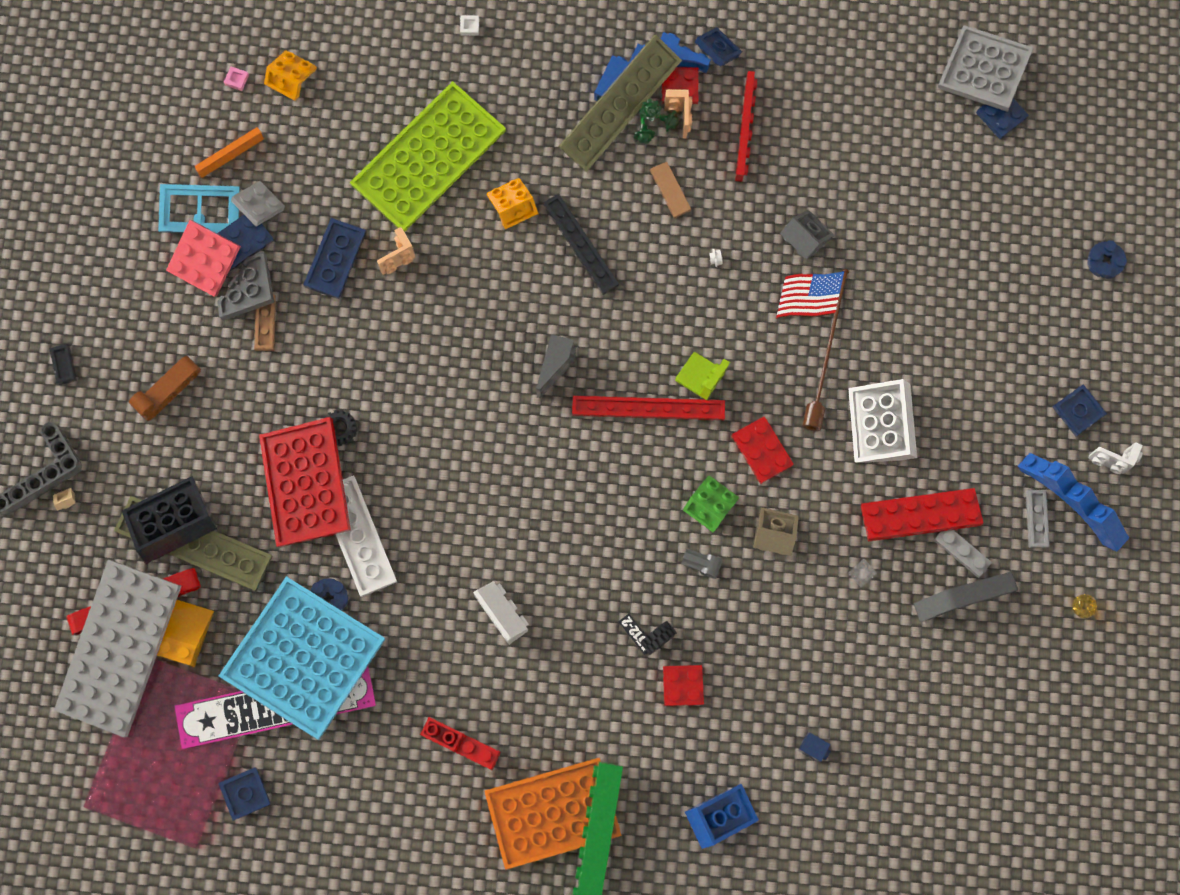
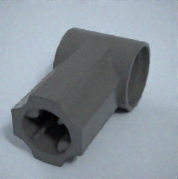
(706, 564)

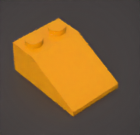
(185, 633)

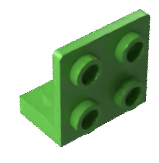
(710, 503)

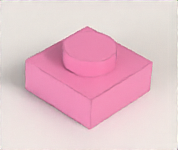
(236, 78)

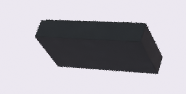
(63, 364)

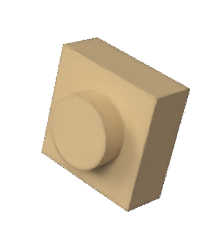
(64, 499)

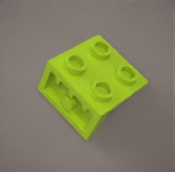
(701, 375)

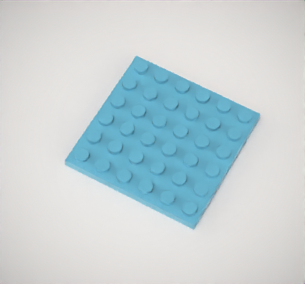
(302, 658)

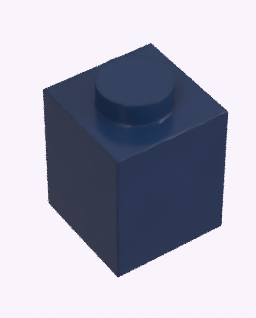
(815, 747)

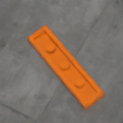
(229, 152)

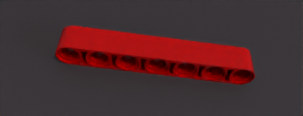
(187, 579)

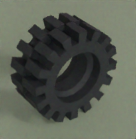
(351, 426)
(658, 637)

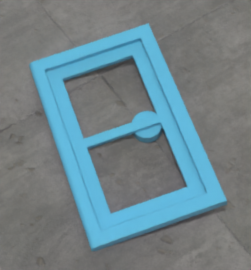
(167, 190)

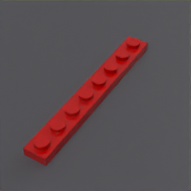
(648, 408)

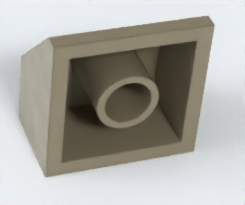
(776, 531)

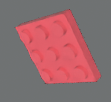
(203, 258)

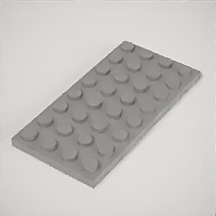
(117, 648)

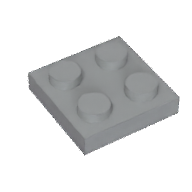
(257, 203)

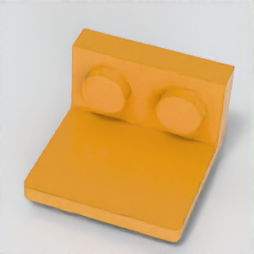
(288, 73)
(513, 203)

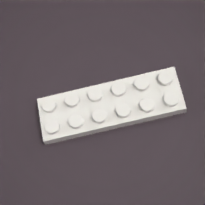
(363, 546)

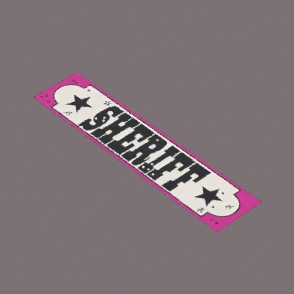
(241, 715)

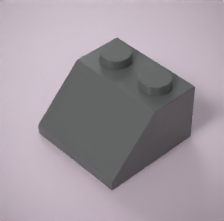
(806, 234)

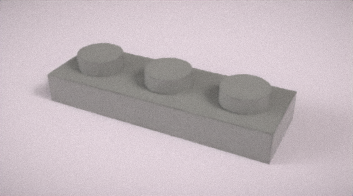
(963, 552)

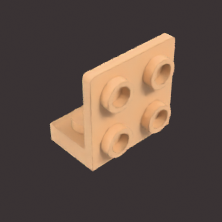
(680, 101)
(401, 256)

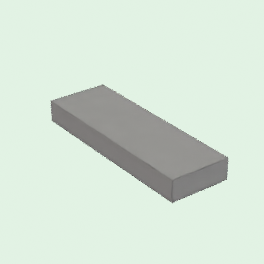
(1037, 519)

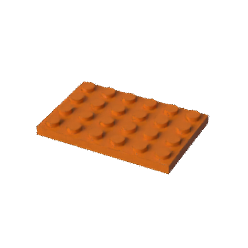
(543, 814)

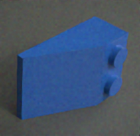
(721, 816)

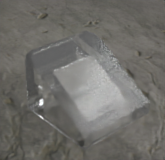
(862, 573)

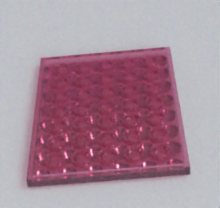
(150, 776)

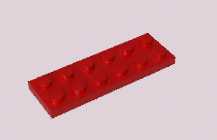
(921, 514)

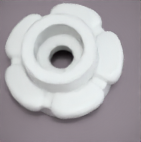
(716, 258)

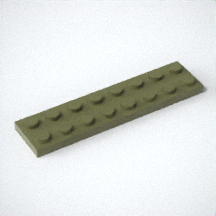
(620, 103)
(217, 555)

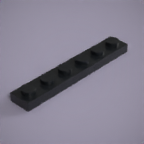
(580, 244)

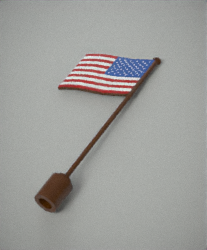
(813, 297)

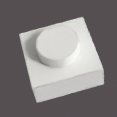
(469, 25)

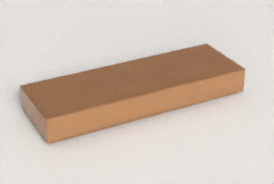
(670, 190)
(265, 327)

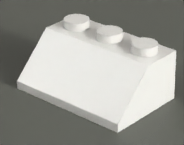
(501, 611)

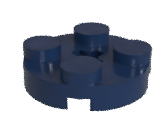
(1106, 270)
(335, 589)

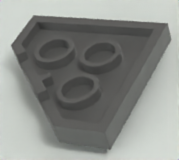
(247, 289)

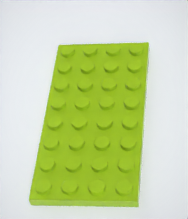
(428, 156)

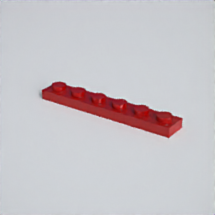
(745, 133)

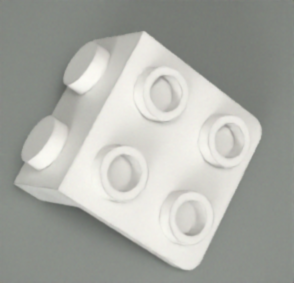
(1117, 463)

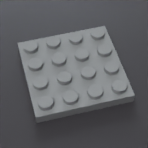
(985, 68)

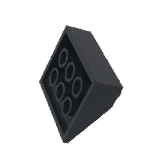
(168, 520)

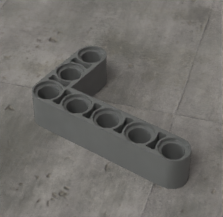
(43, 474)
(965, 596)

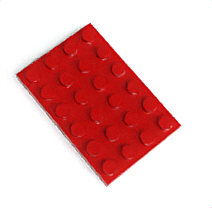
(304, 482)

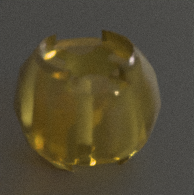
(1078, 604)

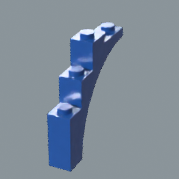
(618, 64)
(1079, 497)

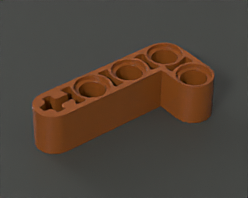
(165, 389)

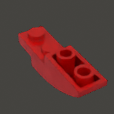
(460, 743)

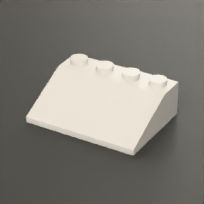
(882, 422)

